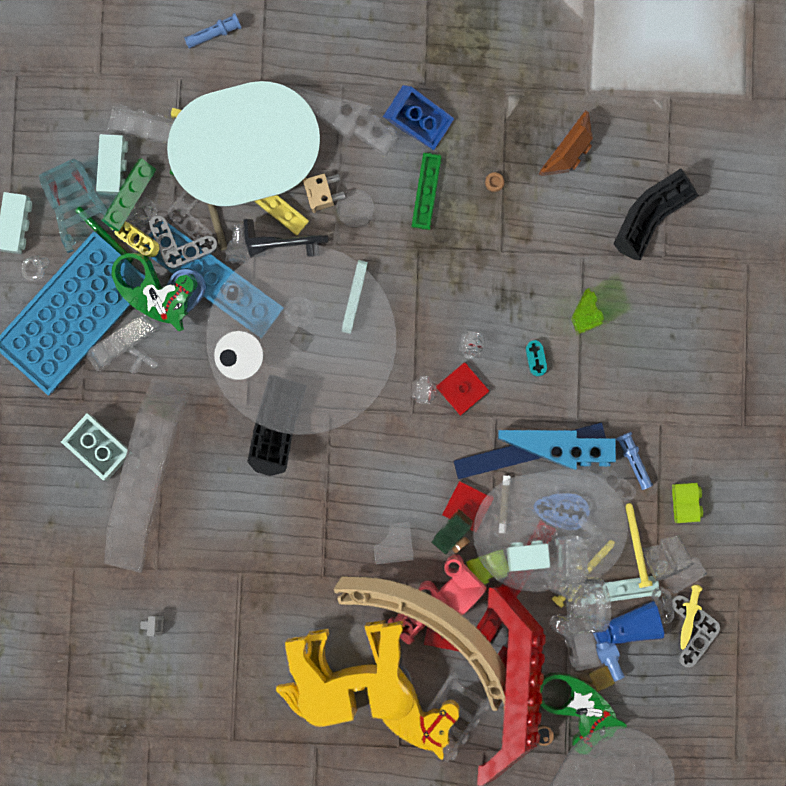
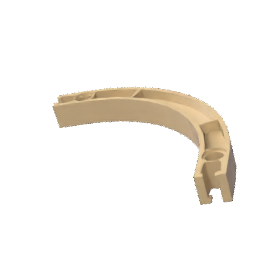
(436, 616)

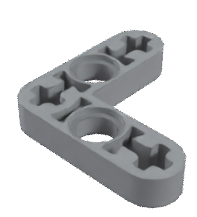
(174, 250)
(701, 632)

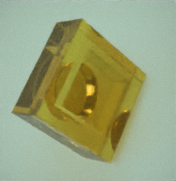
(601, 678)

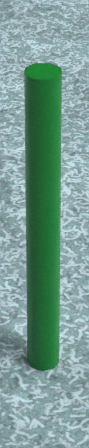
(103, 234)

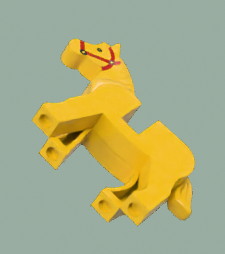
(329, 697)

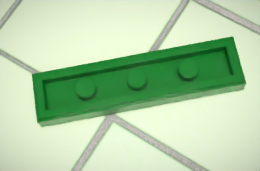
(426, 191)

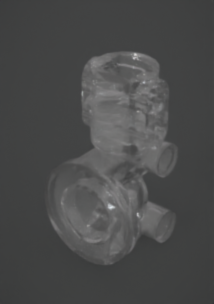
(586, 597)

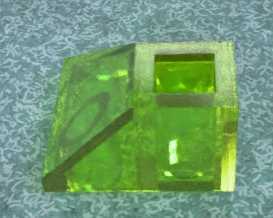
(586, 315)

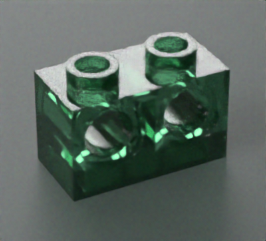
(452, 531)

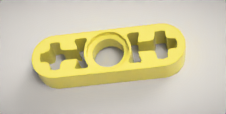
(144, 239)

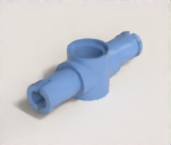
(609, 656)

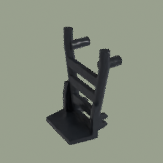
(259, 244)

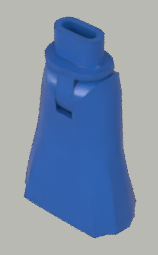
(636, 625)

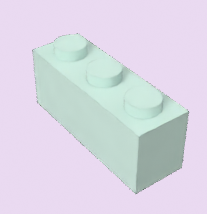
(111, 164)
(14, 222)

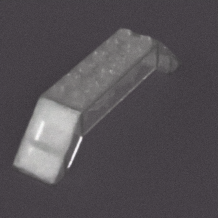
(143, 474)

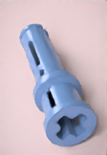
(221, 28)
(631, 452)

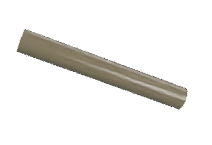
(217, 226)

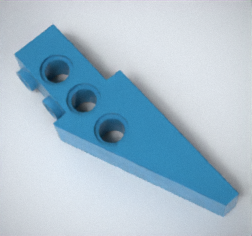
(542, 441)

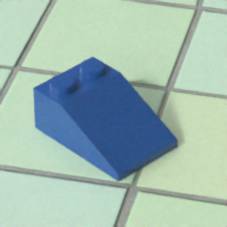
(418, 117)

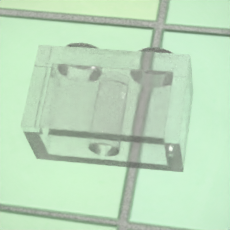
(583, 651)

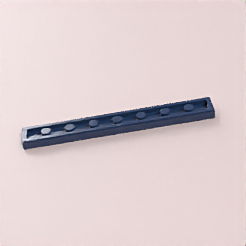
(513, 455)

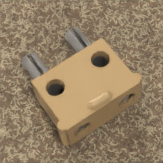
(319, 192)

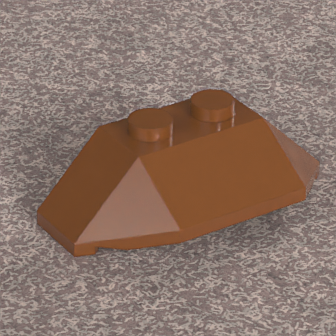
(571, 148)

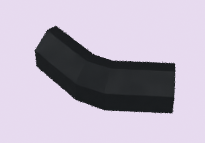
(650, 210)
(269, 451)

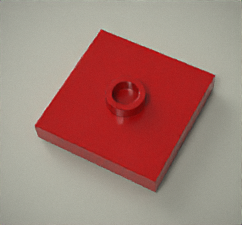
(462, 389)
(465, 499)

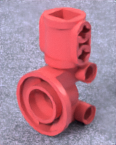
(458, 593)

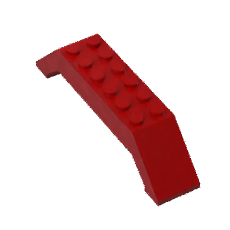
(522, 684)

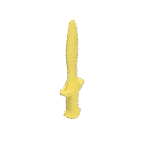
(692, 608)

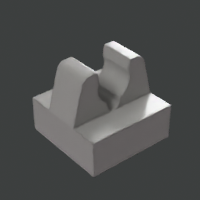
(153, 625)

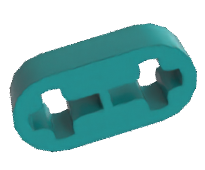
(540, 357)

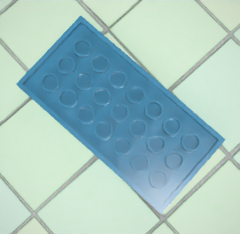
(68, 315)

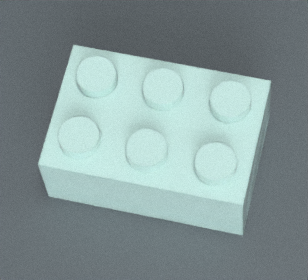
(96, 447)

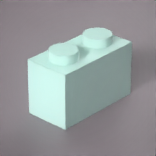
(528, 557)

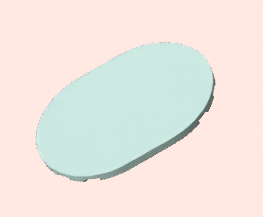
(243, 143)

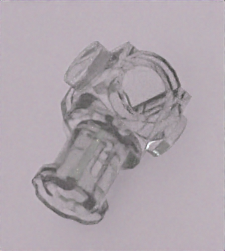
(237, 249)

